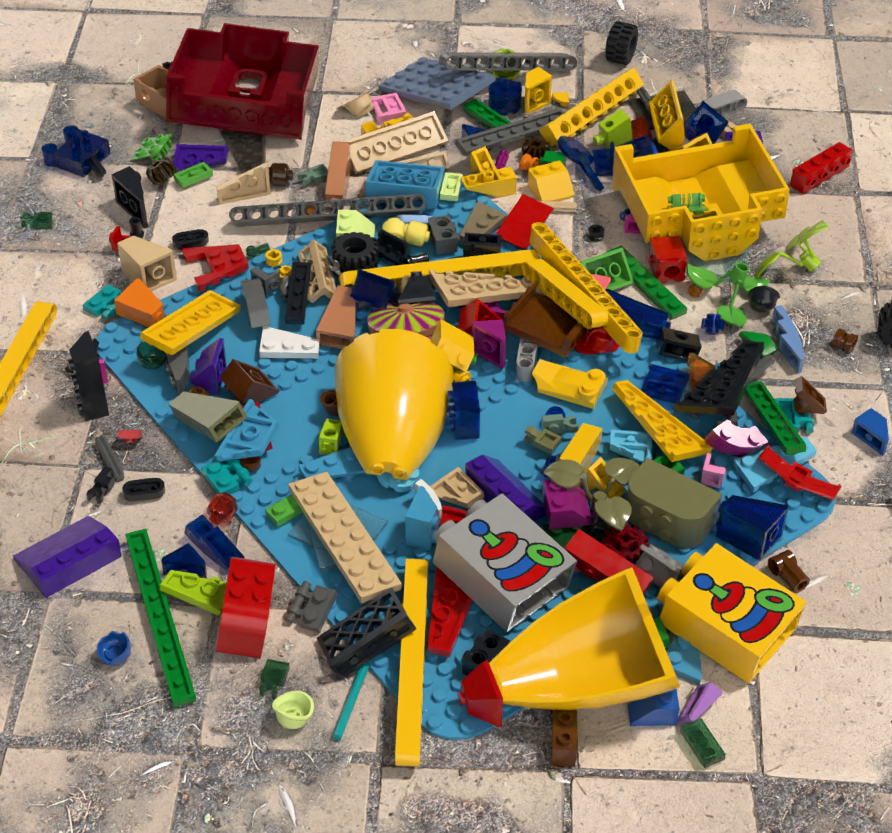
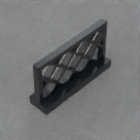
(371, 642)

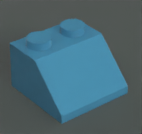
(421, 521)

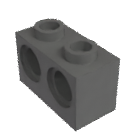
(443, 234)

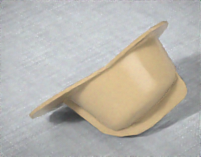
(360, 105)

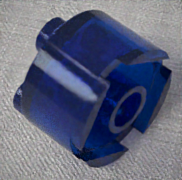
(505, 96)

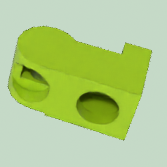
(330, 436)

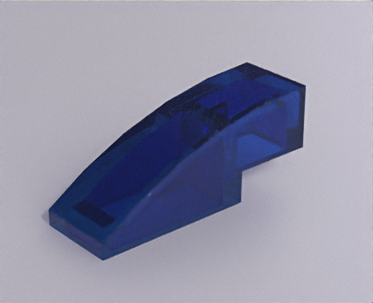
(212, 541)

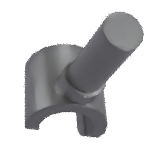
(335, 268)

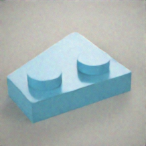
(631, 444)

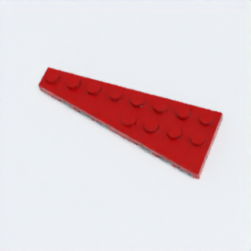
(449, 603)

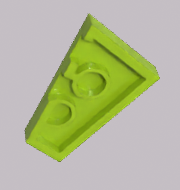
(195, 590)

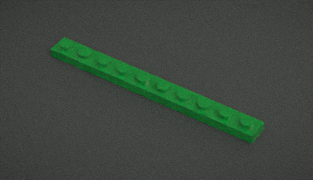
(160, 619)

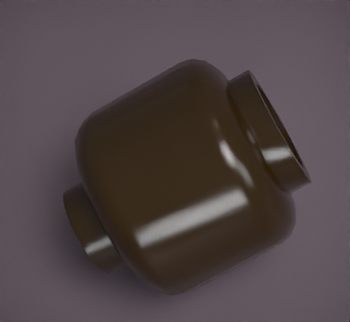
(280, 174)

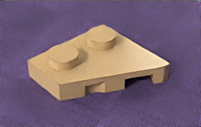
(457, 489)

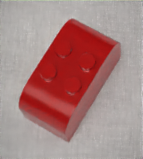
(246, 607)

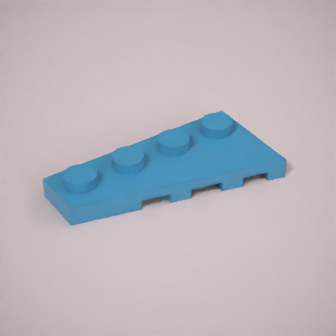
(337, 464)

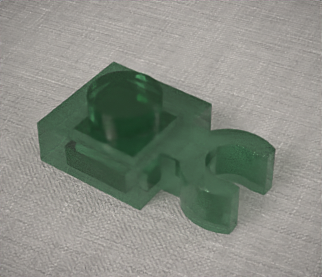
(273, 675)

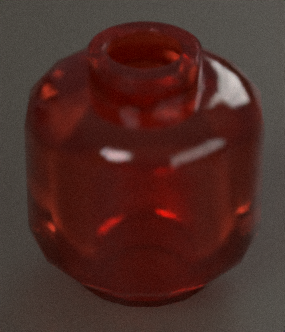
(222, 508)

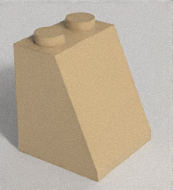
(147, 262)

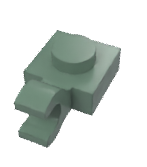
(557, 423)

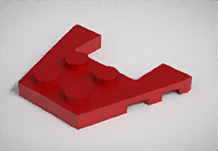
(222, 261)

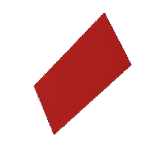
(518, 224)

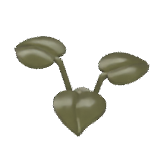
(612, 511)

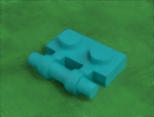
(103, 302)
(788, 408)
(221, 479)

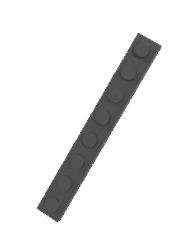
(506, 133)

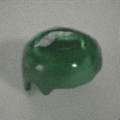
(150, 356)

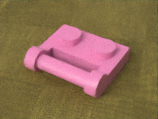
(392, 105)

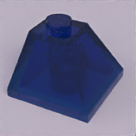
(703, 121)

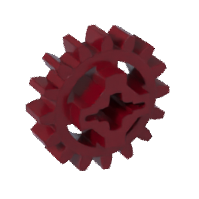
(626, 542)

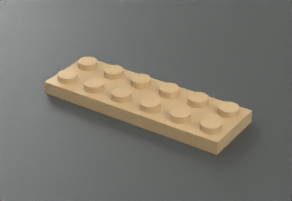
(396, 141)

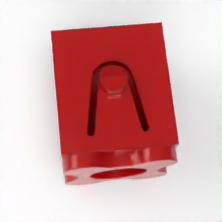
(667, 259)

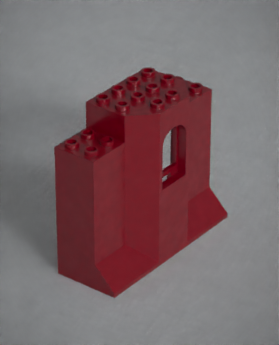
(210, 64)

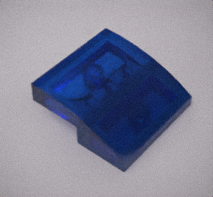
(665, 383)

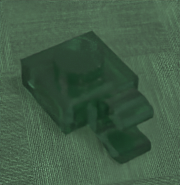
(40, 220)

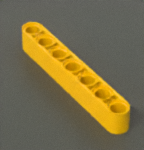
(565, 293)

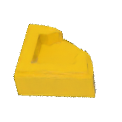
(561, 97)

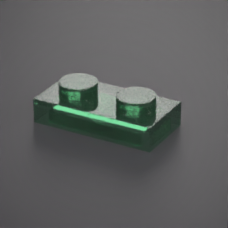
(702, 743)

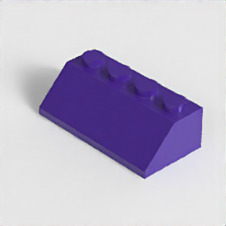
(496, 479)

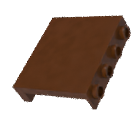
(543, 323)

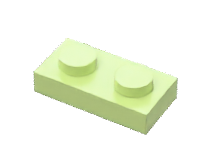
(451, 187)

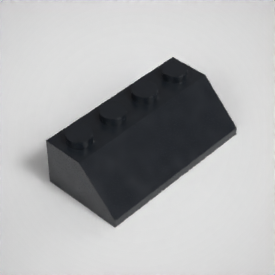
(88, 379)

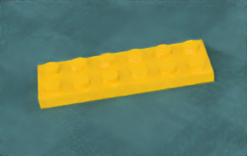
(190, 322)

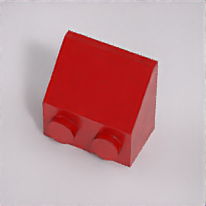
(475, 312)

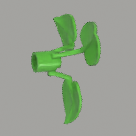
(738, 277)

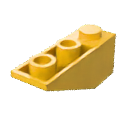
(495, 182)

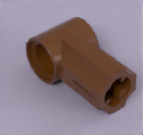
(786, 566)

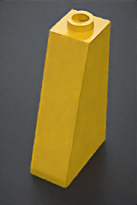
(583, 447)

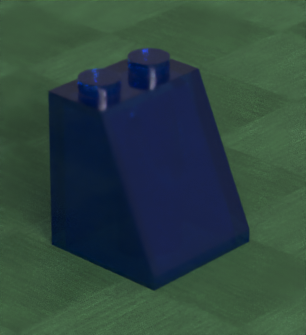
(751, 524)

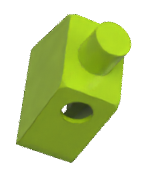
(614, 129)

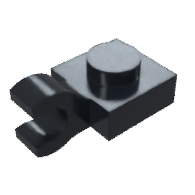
(102, 484)

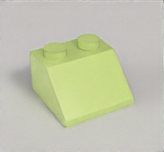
(353, 221)

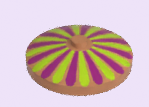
(414, 317)

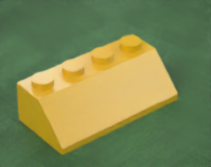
(668, 117)

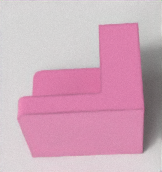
(712, 474)

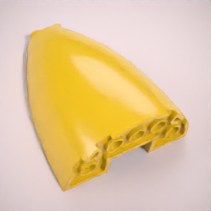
(392, 399)
(587, 652)

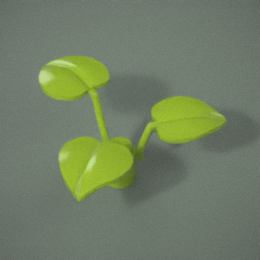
(807, 258)

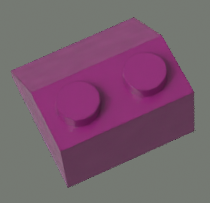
(565, 506)

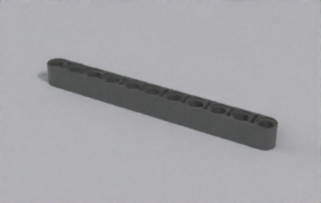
(319, 206)

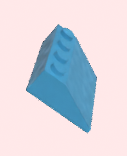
(404, 179)

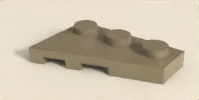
(482, 220)

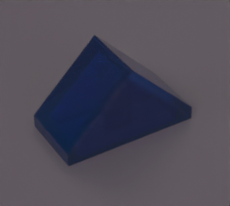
(185, 560)

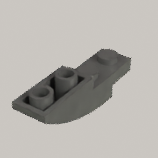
(178, 368)

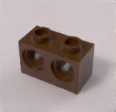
(564, 738)

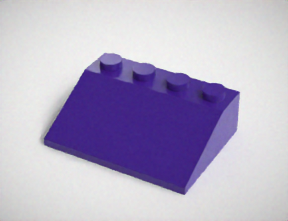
(69, 555)

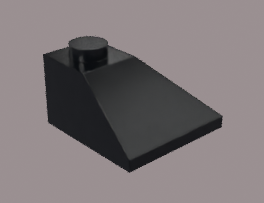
(413, 289)

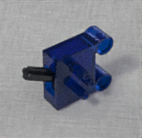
(79, 153)

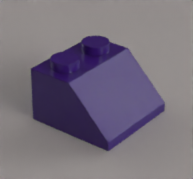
(210, 367)

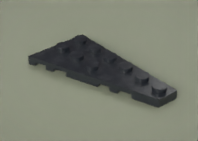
(724, 387)

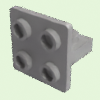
(659, 565)

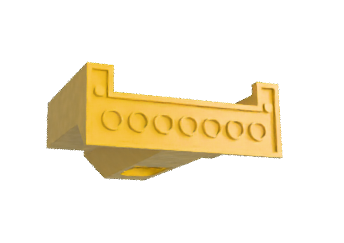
(738, 186)

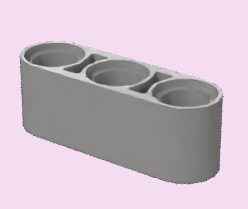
(727, 102)
(526, 360)

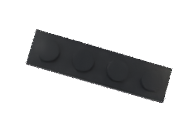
(298, 293)

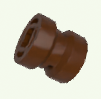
(844, 340)

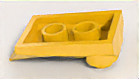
(569, 383)

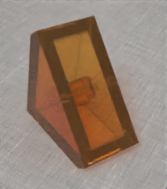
(698, 369)

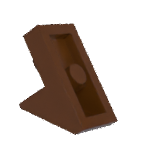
(808, 398)

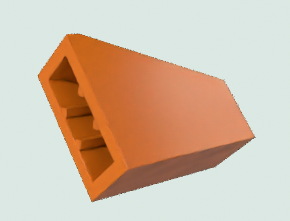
(139, 304)

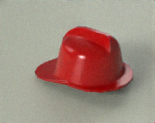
(596, 342)

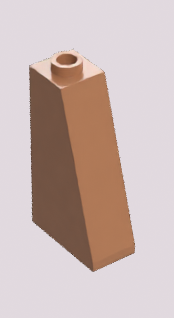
(338, 171)
(339, 320)

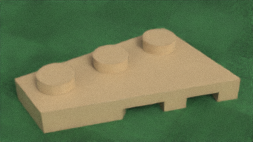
(245, 186)

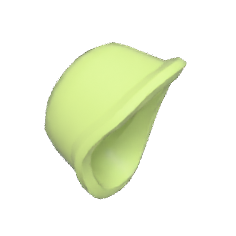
(293, 709)

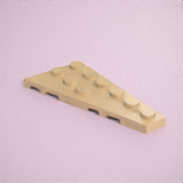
(465, 288)

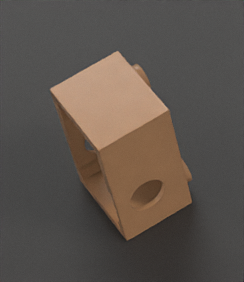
(151, 89)

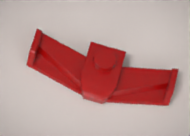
(798, 476)

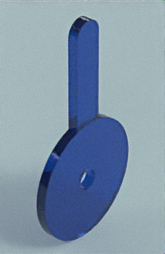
(580, 155)

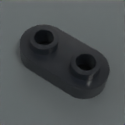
(190, 239)
(143, 489)

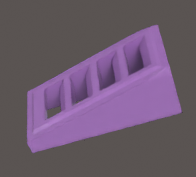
(701, 699)

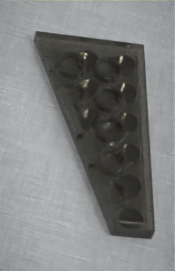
(246, 148)

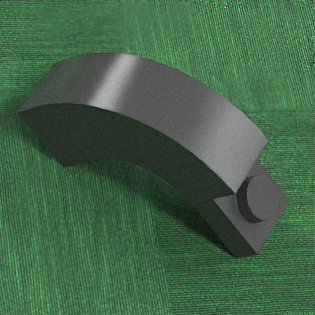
(255, 303)

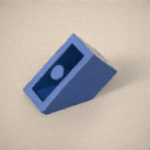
(872, 430)
(655, 710)

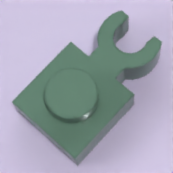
(317, 174)

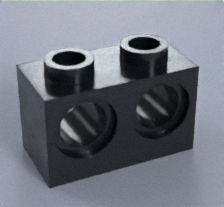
(484, 649)

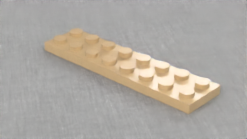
(344, 537)

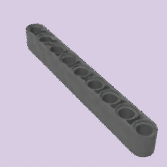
(501, 62)

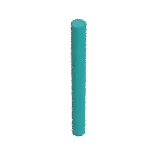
(350, 702)

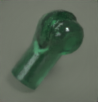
(253, 251)

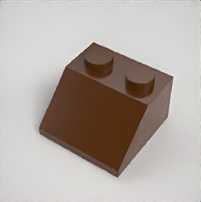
(247, 382)

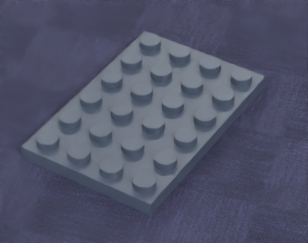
(435, 85)

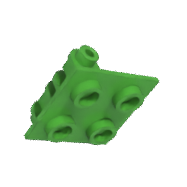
(153, 148)
(696, 206)

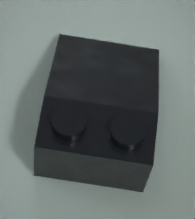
(130, 193)

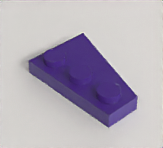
(191, 155)

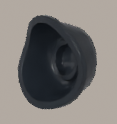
(762, 298)

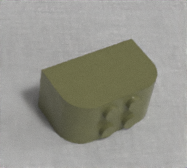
(672, 505)

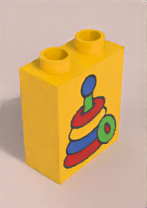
(730, 611)

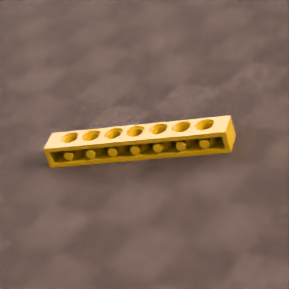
(592, 106)

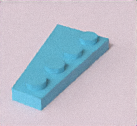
(757, 473)

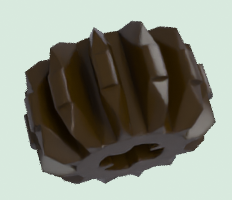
(535, 147)
(161, 170)

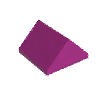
(490, 341)

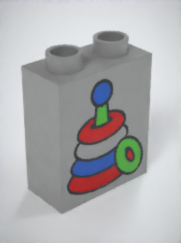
(503, 560)

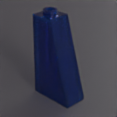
(644, 316)

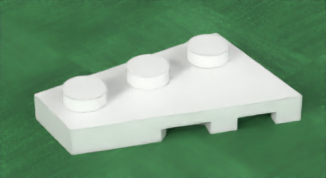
(284, 344)

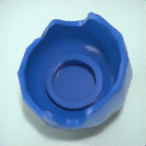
(114, 648)

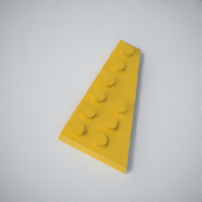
(666, 430)

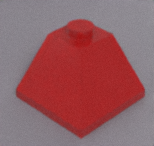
(482, 695)

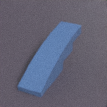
(789, 339)

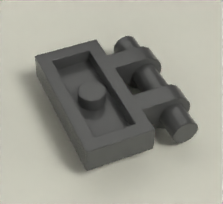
(317, 608)

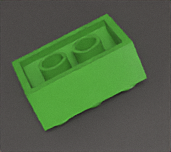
(612, 265)

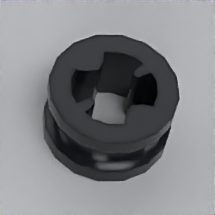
(596, 233)

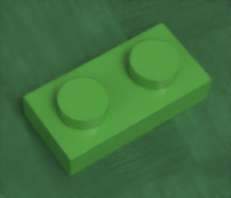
(193, 175)
(283, 511)

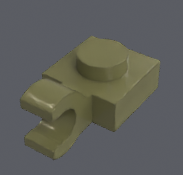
(545, 440)

